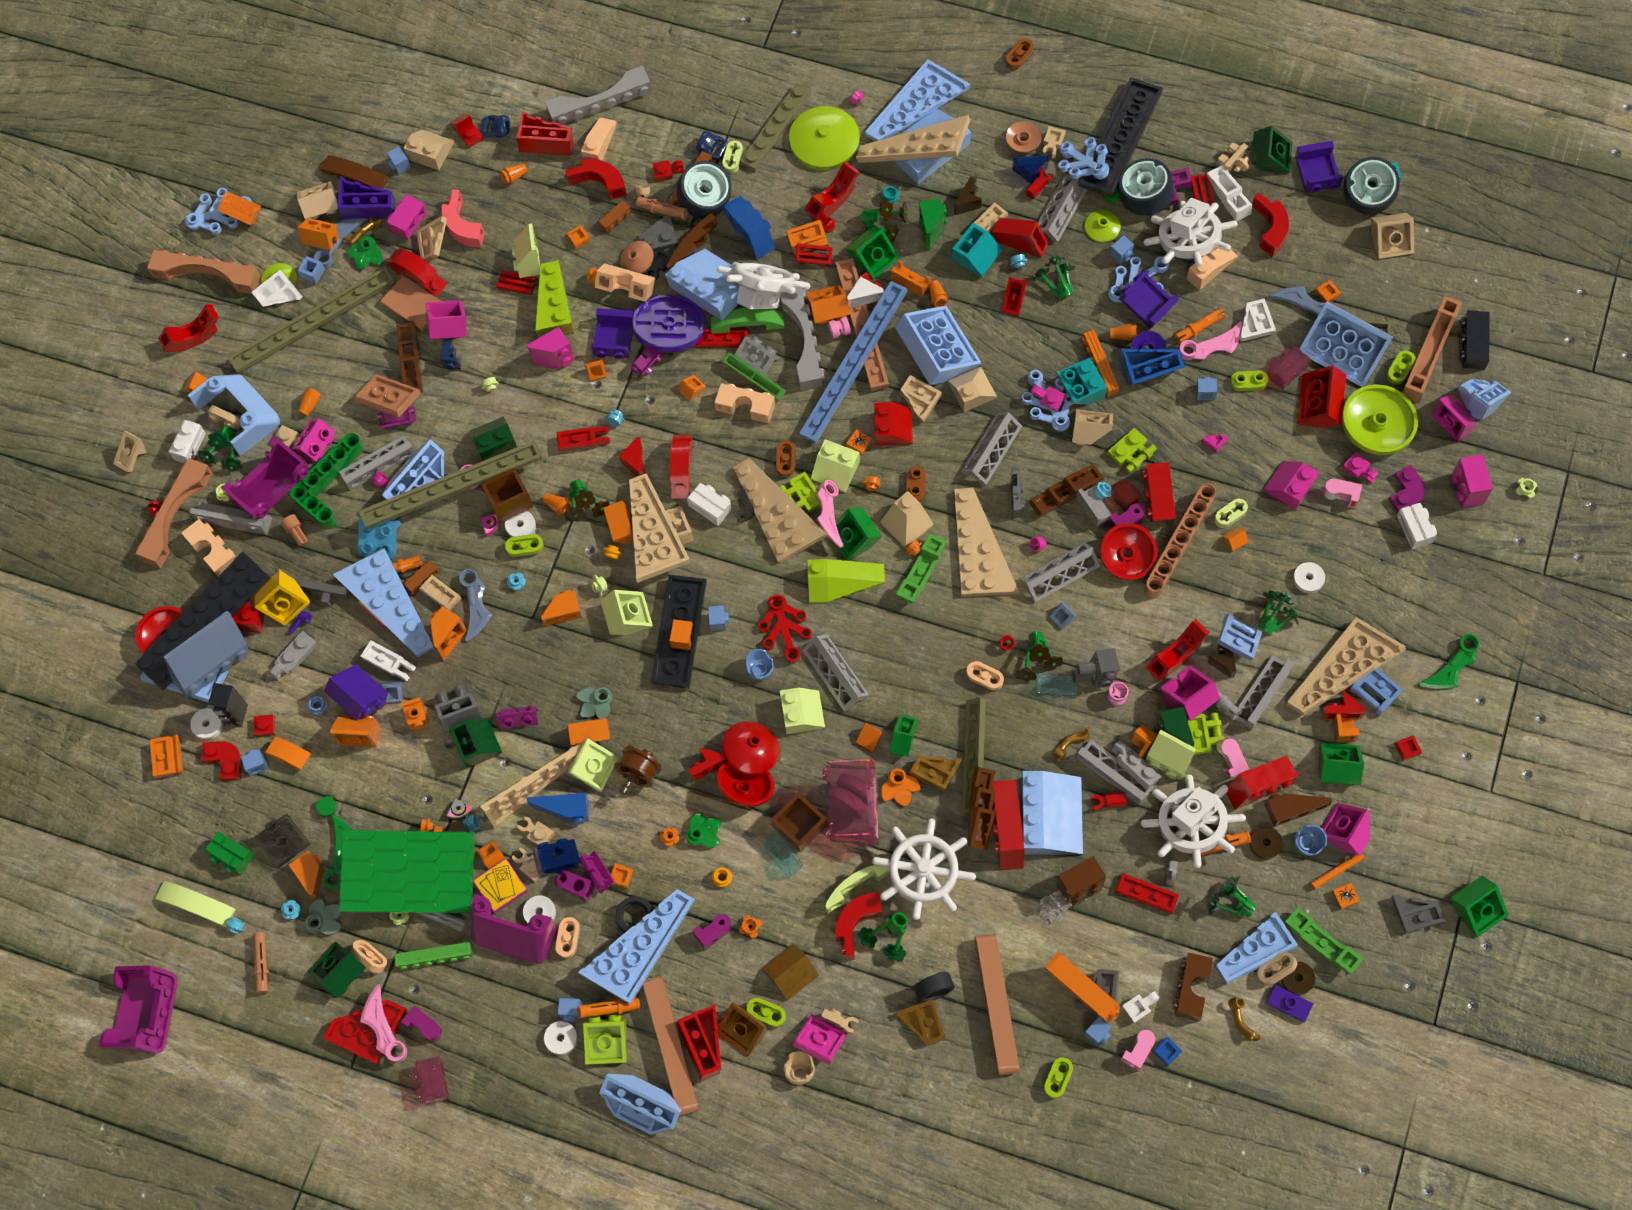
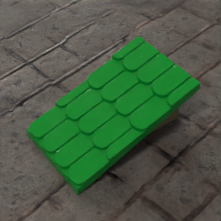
(407, 871)

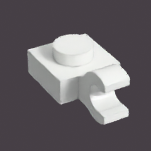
(1138, 1007)

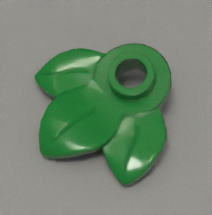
(365, 255)
(705, 829)

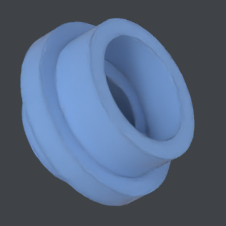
(315, 700)

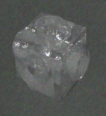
(1053, 908)

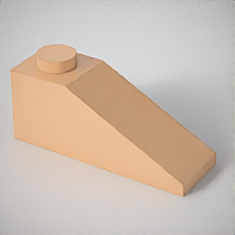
(598, 139)
(1212, 265)

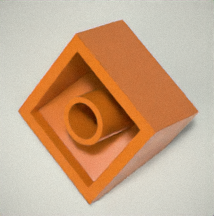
(828, 304)
(446, 631)
(355, 733)

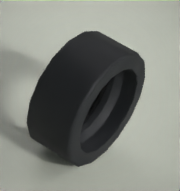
(626, 904)
(934, 987)

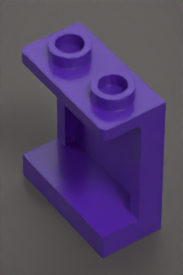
(1318, 167)
(1147, 299)
(613, 333)

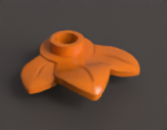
(900, 790)

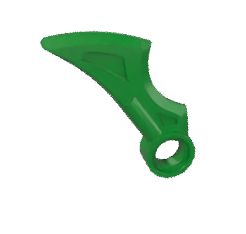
(1448, 675)
(339, 826)

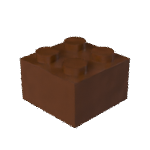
(507, 495)
(799, 822)
(1081, 881)

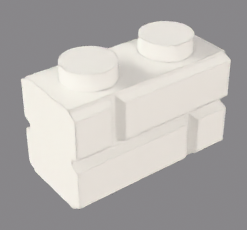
(187, 441)
(709, 504)
(1416, 525)

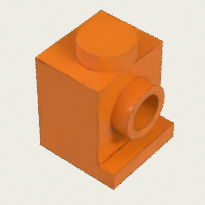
(415, 706)

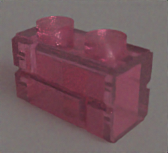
(1288, 367)
(431, 1081)

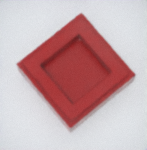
(1408, 748)

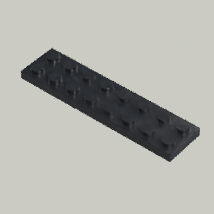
(1124, 133)
(227, 593)

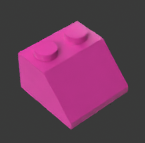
(551, 350)
(1454, 417)
(1292, 482)

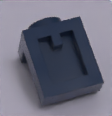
(448, 356)

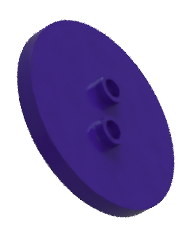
(668, 323)

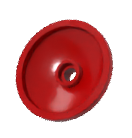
(1137, 542)
(154, 625)
(744, 754)
(743, 788)

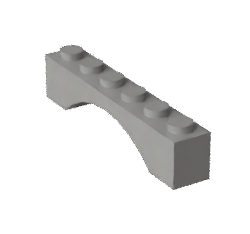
(567, 109)
(807, 368)

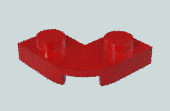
(226, 754)

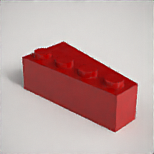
(1008, 826)

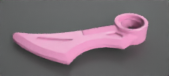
(1225, 342)
(827, 517)
(374, 1017)

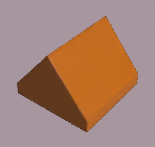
(596, 370)
(194, 381)
(1235, 539)

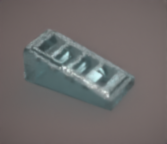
(790, 865)

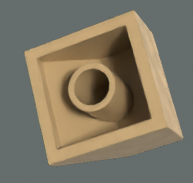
(427, 148)
(318, 200)
(1393, 235)

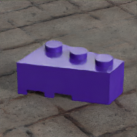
(364, 201)

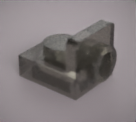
(746, 509)

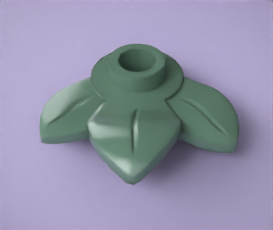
(593, 704)
(325, 916)

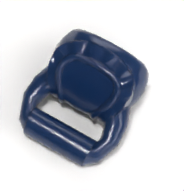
(499, 128)
(708, 142)

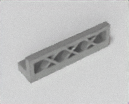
(1064, 207)
(990, 443)
(381, 464)
(230, 518)
(1057, 566)
(838, 668)
(1269, 692)
(1109, 774)

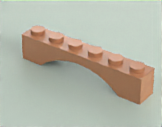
(170, 265)
(1431, 349)
(192, 479)

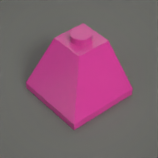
(1348, 828)

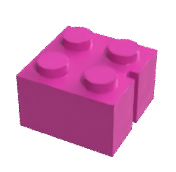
(445, 320)
(1471, 481)
(1196, 695)

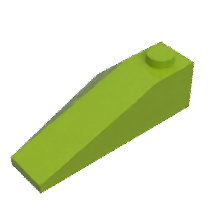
(839, 578)

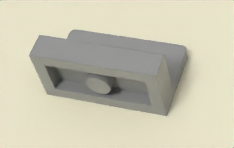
(1093, 507)

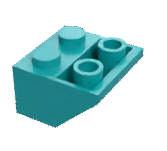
(976, 250)
(1083, 382)

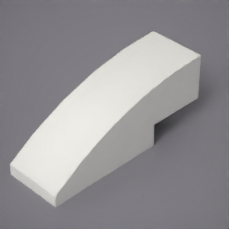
(1229, 193)

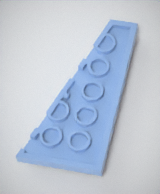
(922, 94)
(382, 592)
(634, 954)

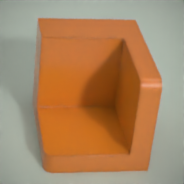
(681, 634)
(1345, 729)
(1144, 739)

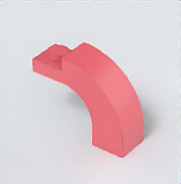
(464, 232)

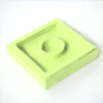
(593, 765)

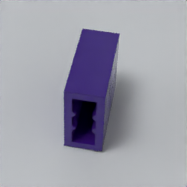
(356, 692)

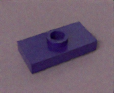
(1290, 1003)

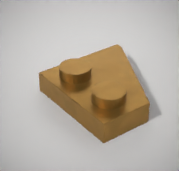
(935, 771)
(924, 1021)

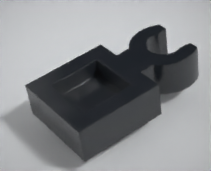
(659, 262)

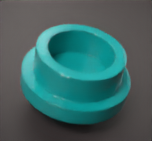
(891, 194)

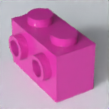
(406, 216)
(314, 440)

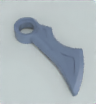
(344, 228)
(1299, 297)
(478, 614)

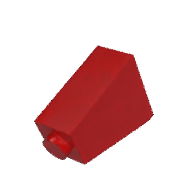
(1021, 235)

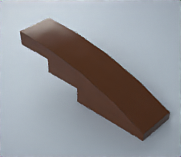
(353, 172)
(693, 240)
(409, 355)
(1066, 490)
(980, 808)

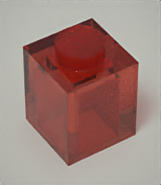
(1125, 494)

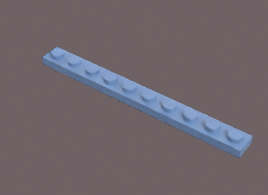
(853, 362)

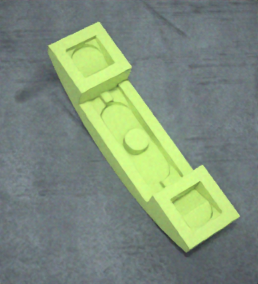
(836, 898)
(195, 903)

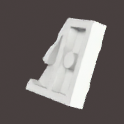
(276, 290)
(1257, 321)

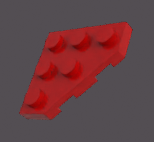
(359, 1037)

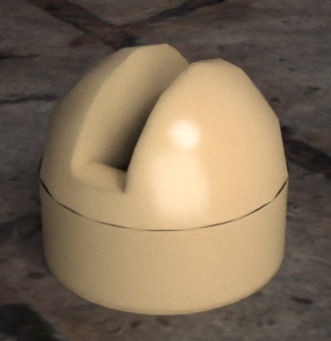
(643, 190)

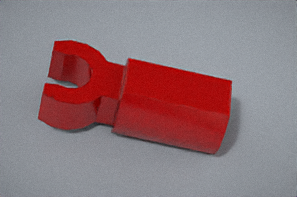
(1038, 184)
(1109, 800)

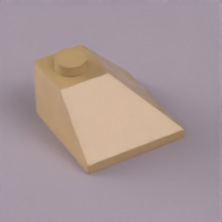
(972, 389)
(1091, 426)
(906, 520)

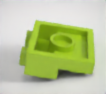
(605, 1040)

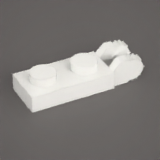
(386, 660)

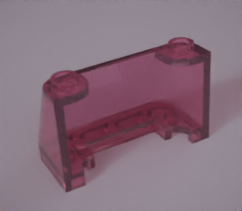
(852, 802)

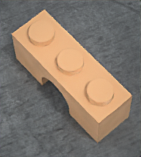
(612, 277)
(730, 397)
(200, 537)

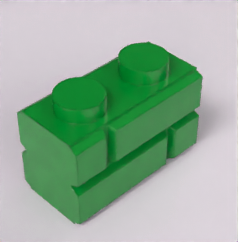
(229, 853)

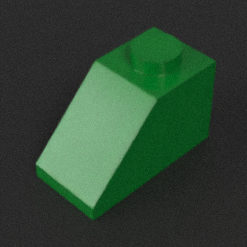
(903, 735)

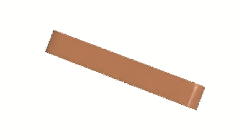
(1176, 548)
(997, 1004)
(670, 1045)

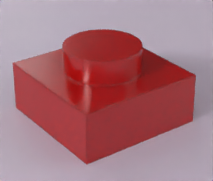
(264, 725)

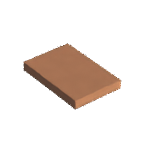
(409, 302)
(387, 395)

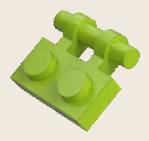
(1128, 446)
(805, 490)
(1199, 731)

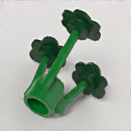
(896, 925)

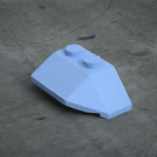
(1482, 397)
(421, 468)
(640, 1103)

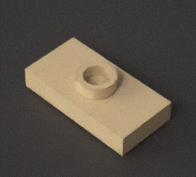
(990, 217)
(440, 593)

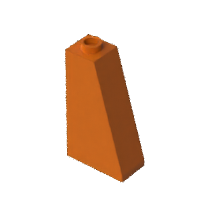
(1082, 988)

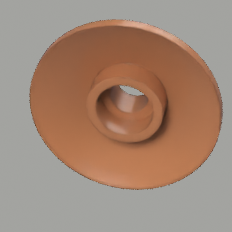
(1026, 131)
(642, 259)

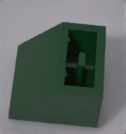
(475, 741)

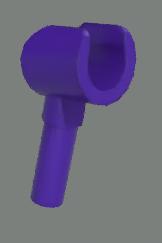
(302, 617)

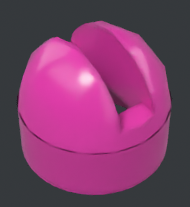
(855, 96)
(379, 479)
(1035, 541)

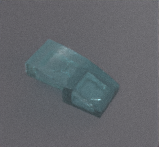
(1056, 685)

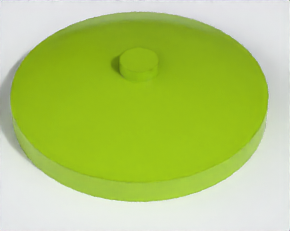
(824, 138)
(1379, 419)

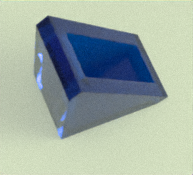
(1030, 167)

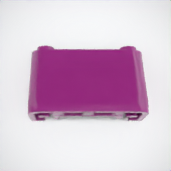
(268, 481)
(522, 942)
(143, 1009)

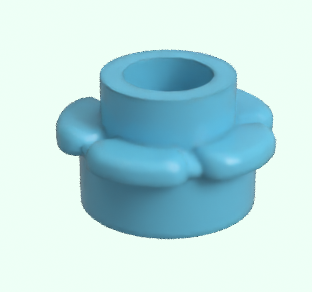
(1018, 261)
(615, 418)
(1103, 490)
(518, 585)
(471, 823)
(295, 909)
(235, 925)

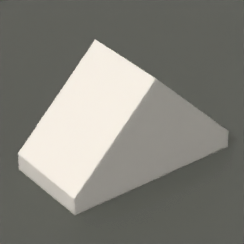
(864, 293)

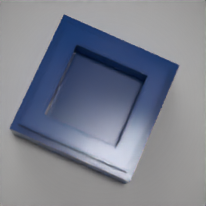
(1167, 1051)

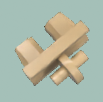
(1237, 161)

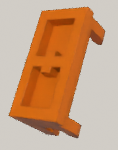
(239, 208)
(318, 233)
(910, 279)
(619, 522)
(594, 730)

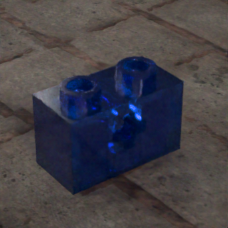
(549, 863)

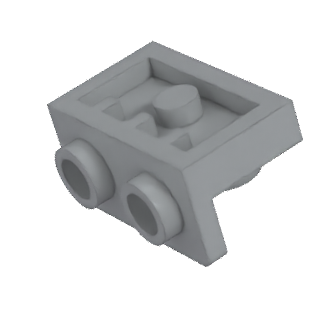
(756, 354)

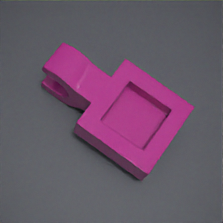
(1051, 398)
(1359, 467)

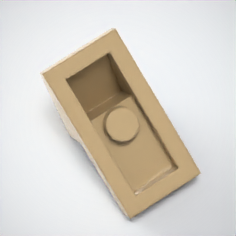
(128, 451)

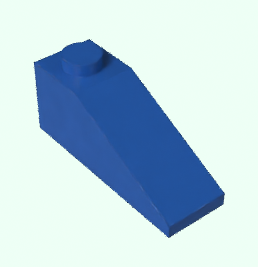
(567, 807)

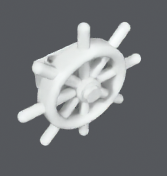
(1188, 227)
(761, 284)
(1191, 817)
(921, 882)

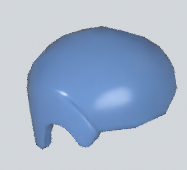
(758, 664)
(1310, 840)

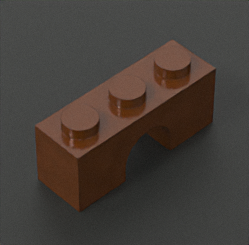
(1189, 1004)

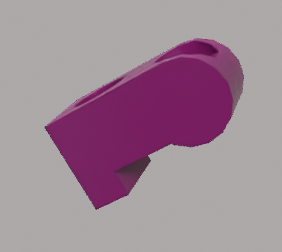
(1133, 515)
(575, 885)
(713, 932)
(426, 1025)

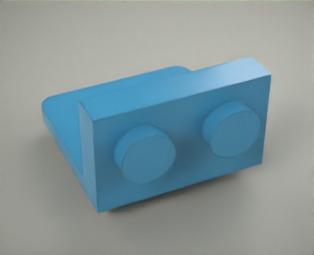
(378, 538)

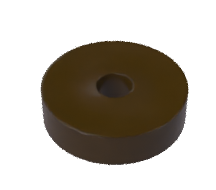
(1270, 835)
(1304, 986)

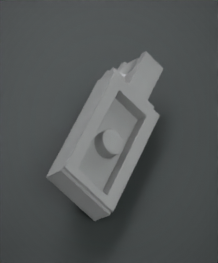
(293, 655)
(1135, 765)

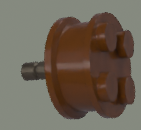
(637, 768)

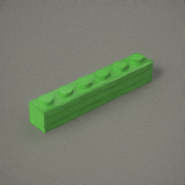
(754, 376)
(434, 955)

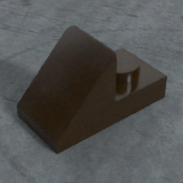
(967, 200)
(1224, 662)

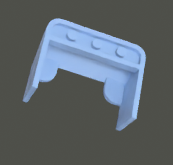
(258, 419)

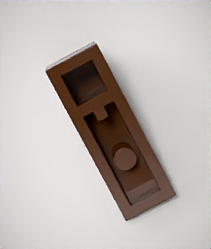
(1293, 806)

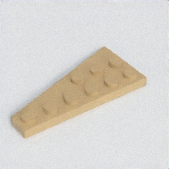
(927, 142)
(782, 520)
(654, 537)
(980, 557)
(1349, 660)
(516, 796)

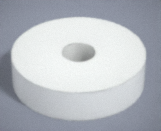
(528, 527)
(1305, 585)
(209, 732)
(536, 903)
(565, 1046)

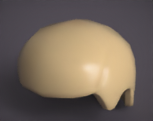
(799, 1068)

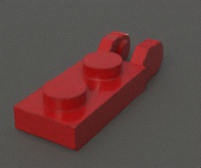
(582, 438)

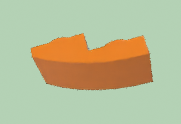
(287, 752)

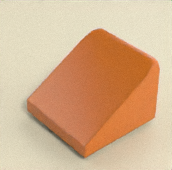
(691, 387)
(869, 737)
(490, 854)

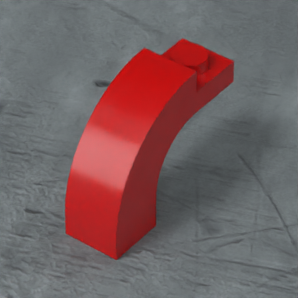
(601, 172)
(835, 195)
(1279, 223)
(410, 264)
(192, 334)
(680, 465)
(1179, 652)
(857, 910)

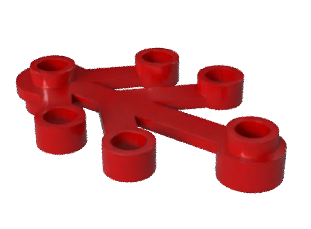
(783, 625)

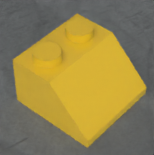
(281, 598)

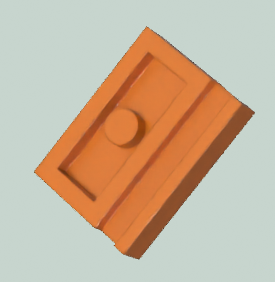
(807, 234)
(166, 756)

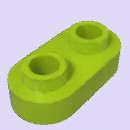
(1399, 368)
(1250, 382)
(524, 543)
(767, 1011)
(1058, 1078)

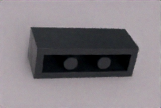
(1475, 339)
(227, 704)

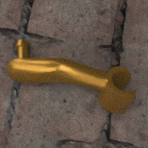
(363, 230)
(1080, 736)
(1235, 1004)

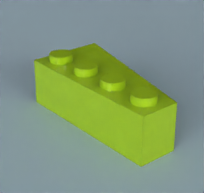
(552, 301)

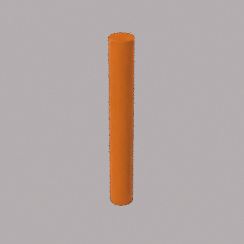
(1336, 871)

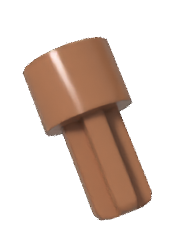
(292, 526)

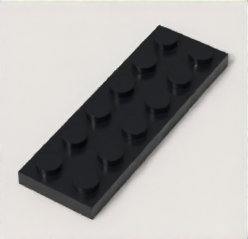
(682, 602)

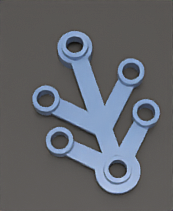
(1098, 170)
(201, 217)
(1134, 270)
(1053, 419)

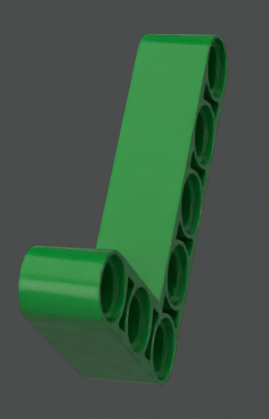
(324, 479)

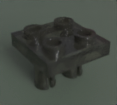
(282, 840)

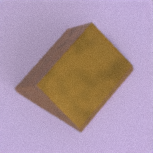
(791, 971)
(741, 1029)

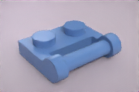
(1237, 641)
(1381, 686)

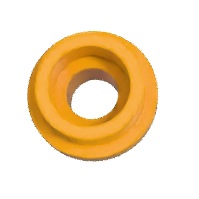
(612, 552)
(721, 871)

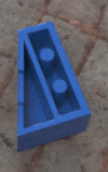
(750, 225)
(1148, 363)

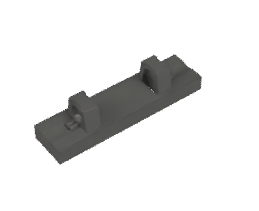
(328, 591)

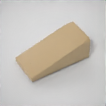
(680, 524)

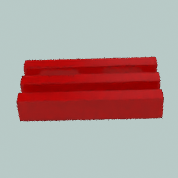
(1199, 178)
(813, 261)
(513, 278)

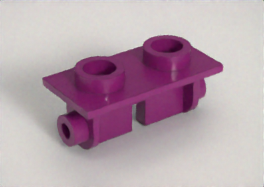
(643, 365)
(389, 421)
(510, 718)
(597, 871)

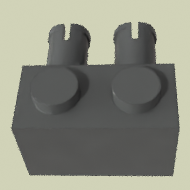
(1100, 670)
(457, 709)

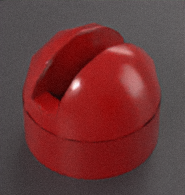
(830, 226)
(152, 510)
(1005, 638)

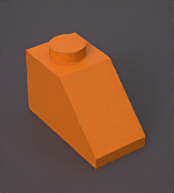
(562, 609)
(309, 872)

